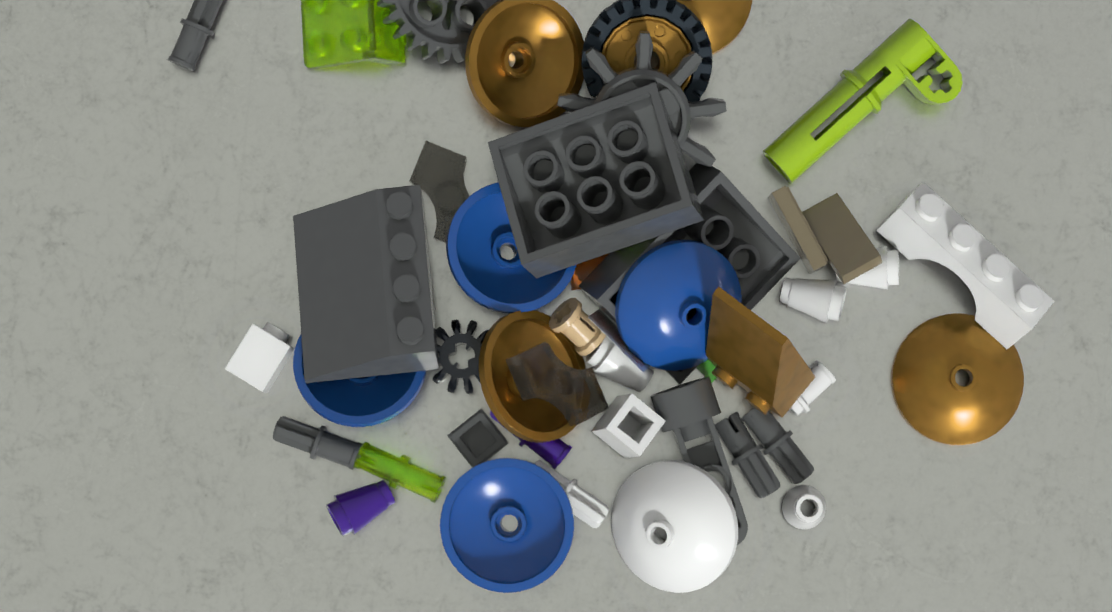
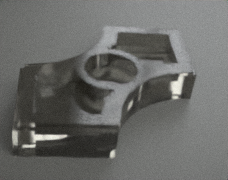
(442, 179)
(545, 377)

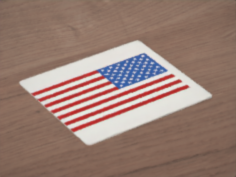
(612, 333)

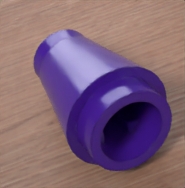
(359, 506)

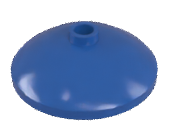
(480, 270)
(661, 292)
(358, 400)
(484, 548)

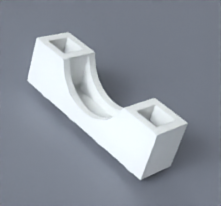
(1003, 295)

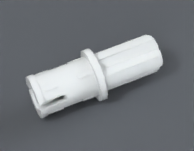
(583, 504)

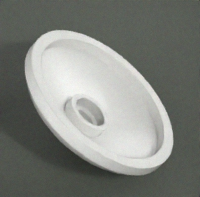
(692, 512)

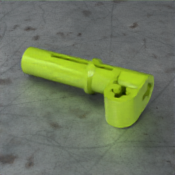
(897, 59)

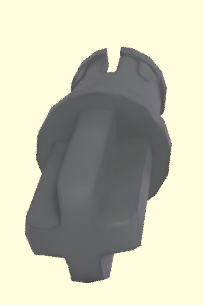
(194, 33)
(316, 441)
(779, 445)
(748, 455)

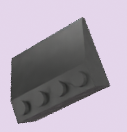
(594, 181)
(728, 226)
(365, 286)

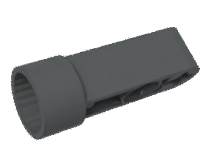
(689, 414)

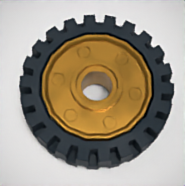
(673, 33)

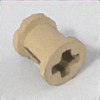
(576, 326)

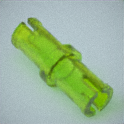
(400, 472)

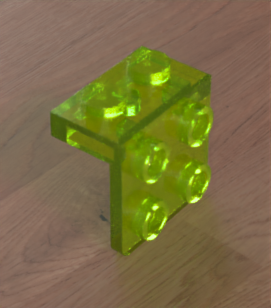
(348, 33)

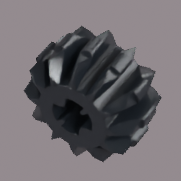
(449, 349)

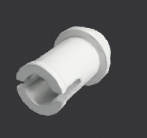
(821, 382)

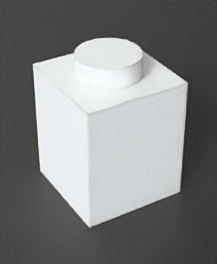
(261, 356)
(628, 425)

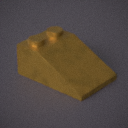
(754, 356)

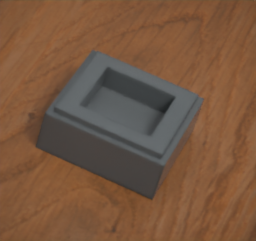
(478, 438)

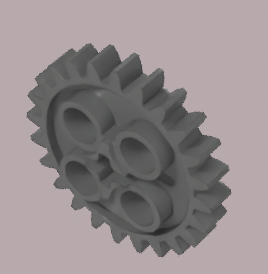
(431, 33)

